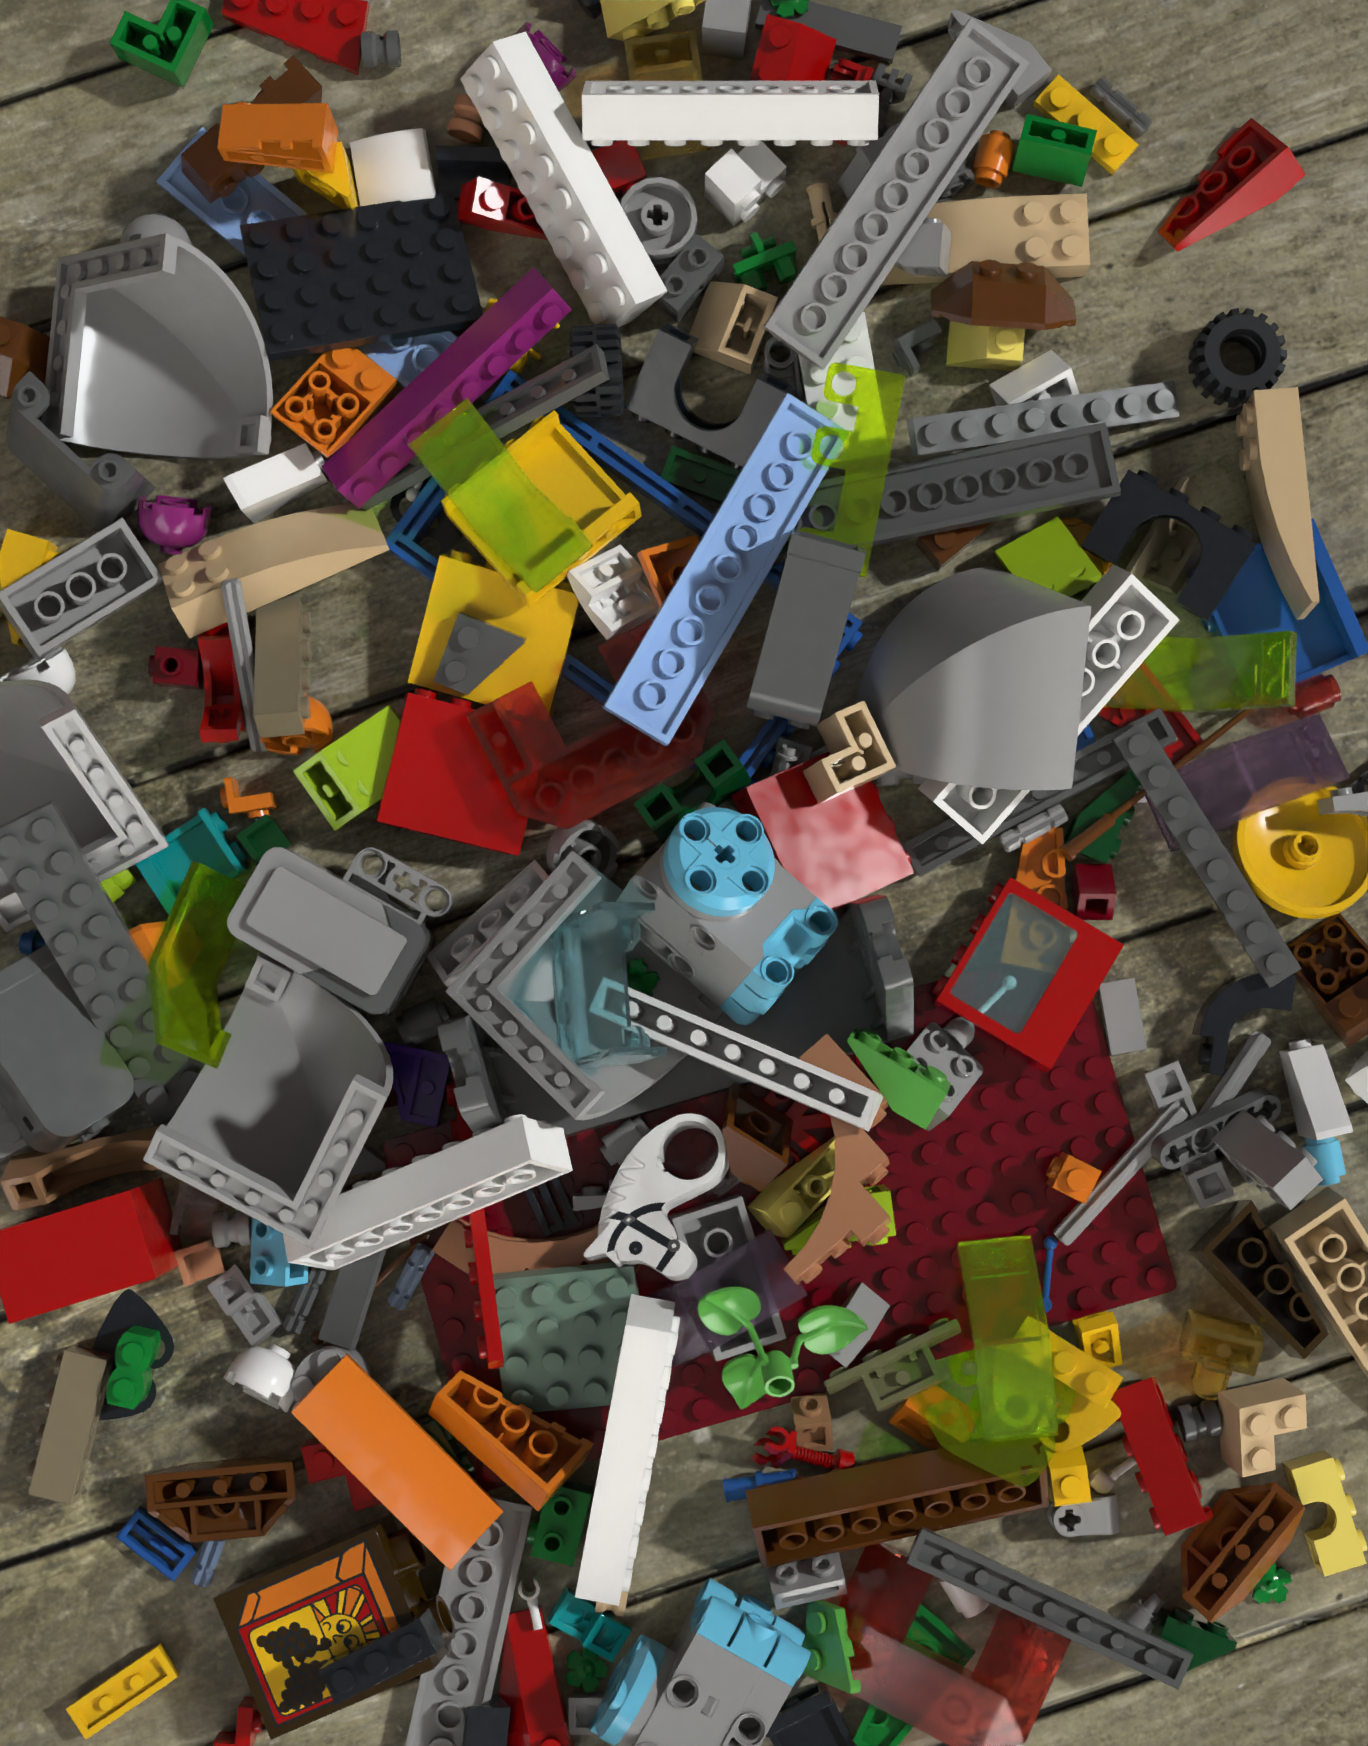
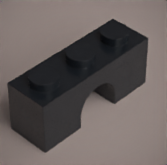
(383, 1657)

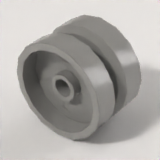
(662, 202)

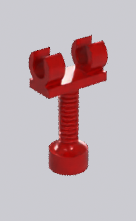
(787, 1449)

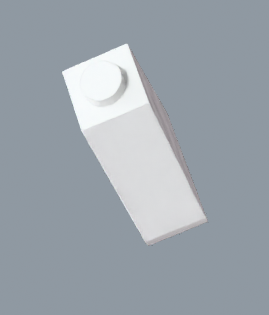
(276, 481)
(1314, 1091)

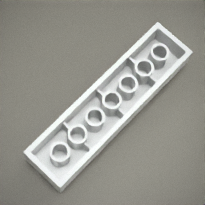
(730, 112)
(562, 181)
(1122, 633)
(436, 1191)
(628, 1449)

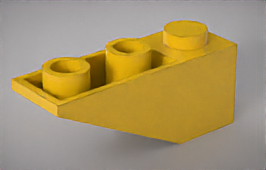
(18, 558)

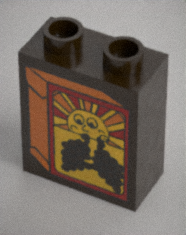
(320, 1605)

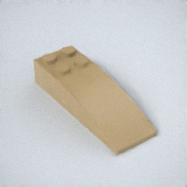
(1012, 231)
(1279, 491)
(269, 561)
(1332, 1260)

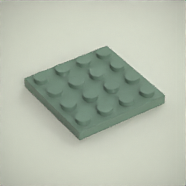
(562, 1333)

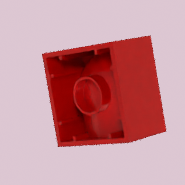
(86, 1251)

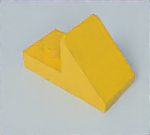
(1099, 1337)

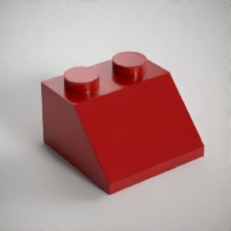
(792, 52)

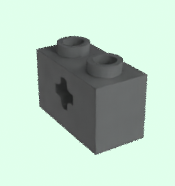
(689, 276)

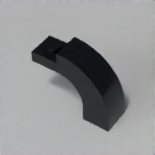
(1227, 1006)

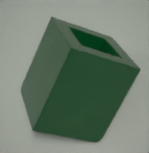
(263, 836)

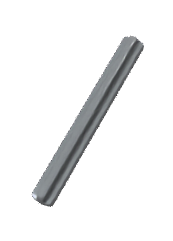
(242, 653)
(1118, 1175)

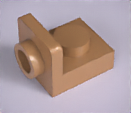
(812, 1421)

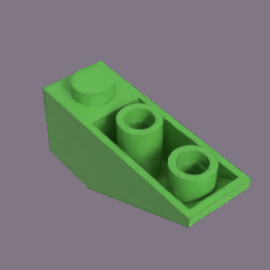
(906, 1085)

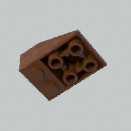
(1335, 976)

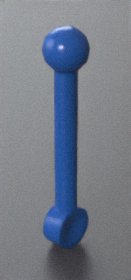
(1050, 1244)

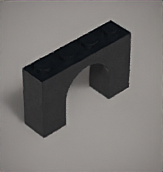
(660, 400)
(1141, 502)

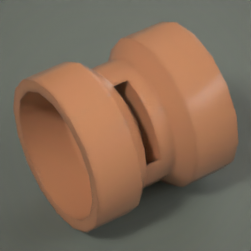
(467, 121)

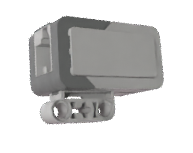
(340, 927)

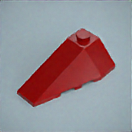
(1248, 175)
(532, 1685)

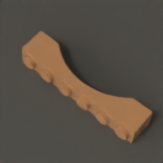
(42, 1177)

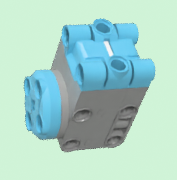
(728, 911)
(712, 1685)

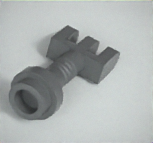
(888, 90)

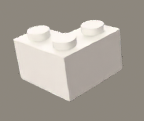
(743, 181)

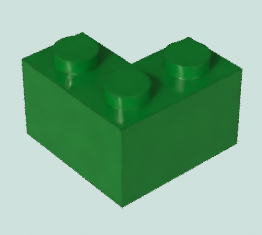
(168, 48)

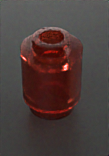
(1315, 695)

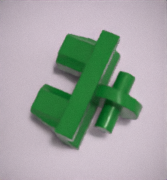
(778, 258)

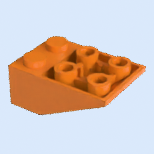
(335, 399)

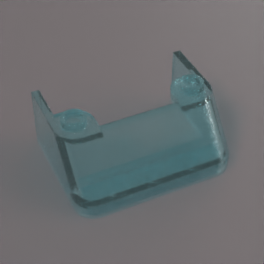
(593, 986)

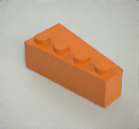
(509, 1439)

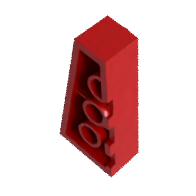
(1160, 1458)

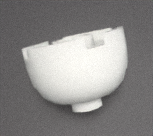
(52, 668)
(264, 1375)

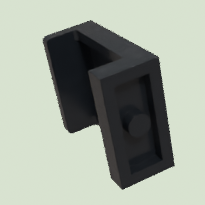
(810, 1720)

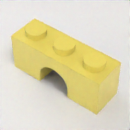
(1336, 1542)

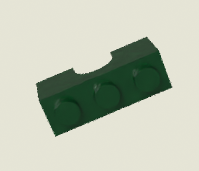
(715, 780)

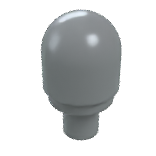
(1143, 1613)

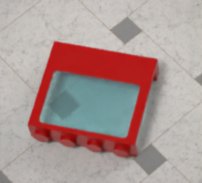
(1027, 972)

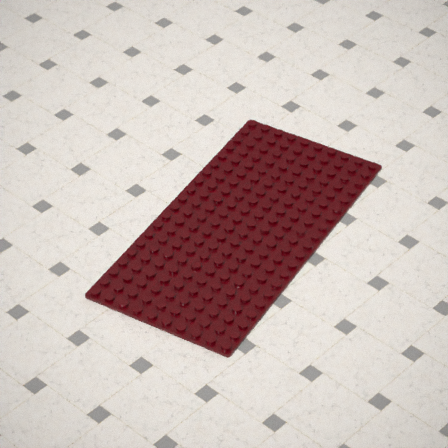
(958, 1183)

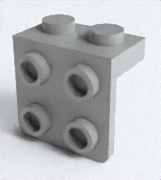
(941, 1051)

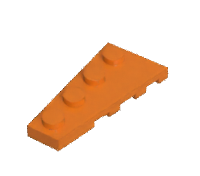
(1043, 866)

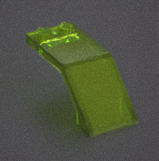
(499, 497)
(1214, 674)
(190, 964)
(1009, 1339)

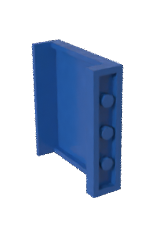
(1257, 605)

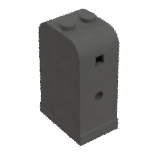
(805, 629)
(55, 1065)

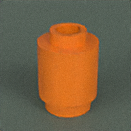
(993, 159)

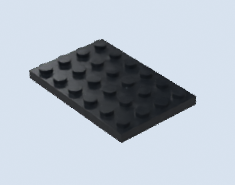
(360, 276)

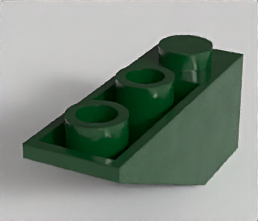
(1107, 801)

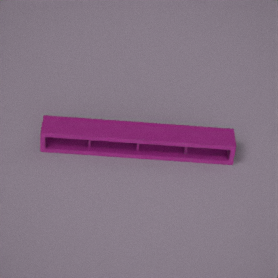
(458, 373)

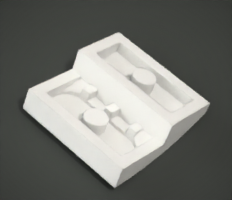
(393, 167)
(613, 592)

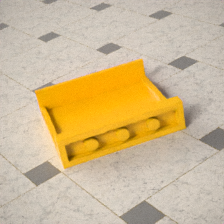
(573, 484)
(484, 594)

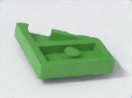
(829, 1646)

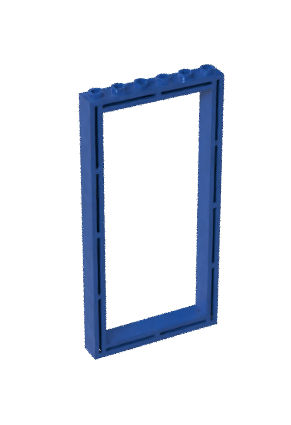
(428, 506)

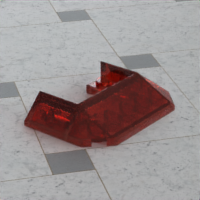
(593, 773)
(926, 1689)

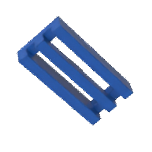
(167, 1533)

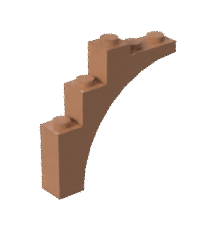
(857, 1162)
(517, 1253)

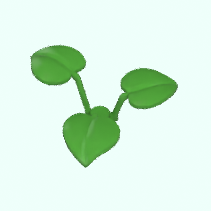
(751, 1377)

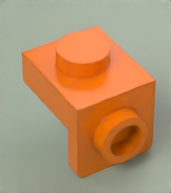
(254, 805)

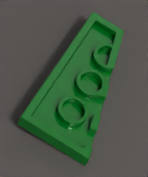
(928, 1630)

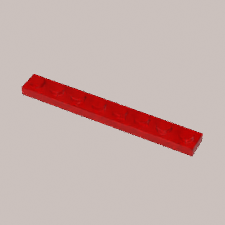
(481, 1269)

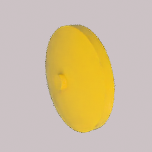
(1304, 859)

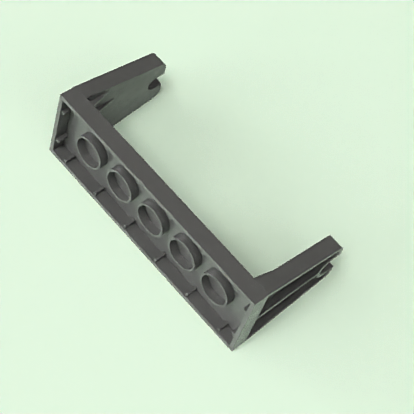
(848, 985)

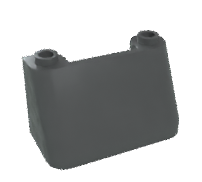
(97, 492)

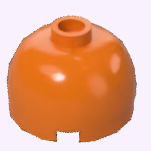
(317, 733)

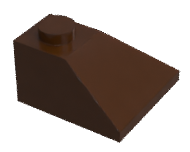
(755, 1138)

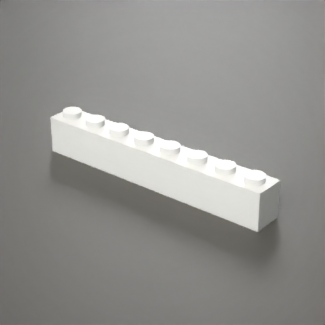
(754, 1061)

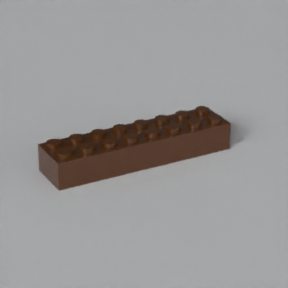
(881, 1504)

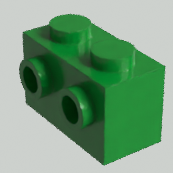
(1053, 154)
(560, 1524)

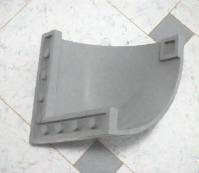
(156, 355)
(982, 682)
(57, 757)
(513, 996)
(284, 1106)

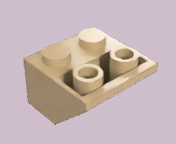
(732, 324)

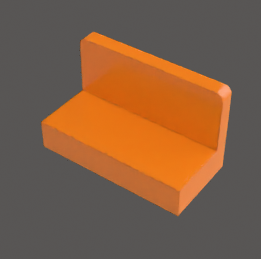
(912, 1420)

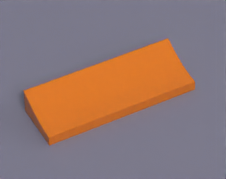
(397, 1461)

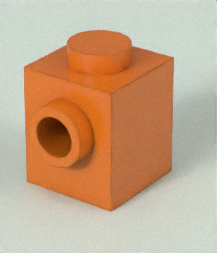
(1072, 1177)

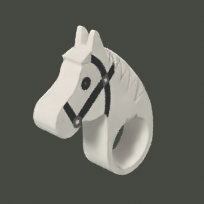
(636, 1208)

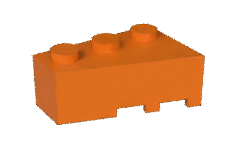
(279, 135)

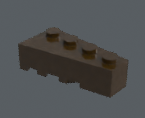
(1253, 1271)

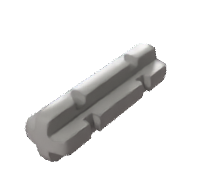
(1033, 828)

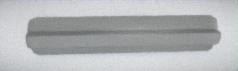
(1238, 1071)

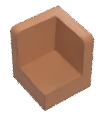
(199, 1261)

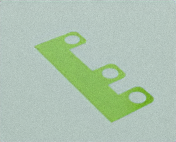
(864, 452)

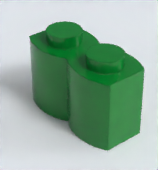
(133, 1358)

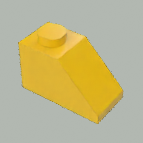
(1067, 1473)

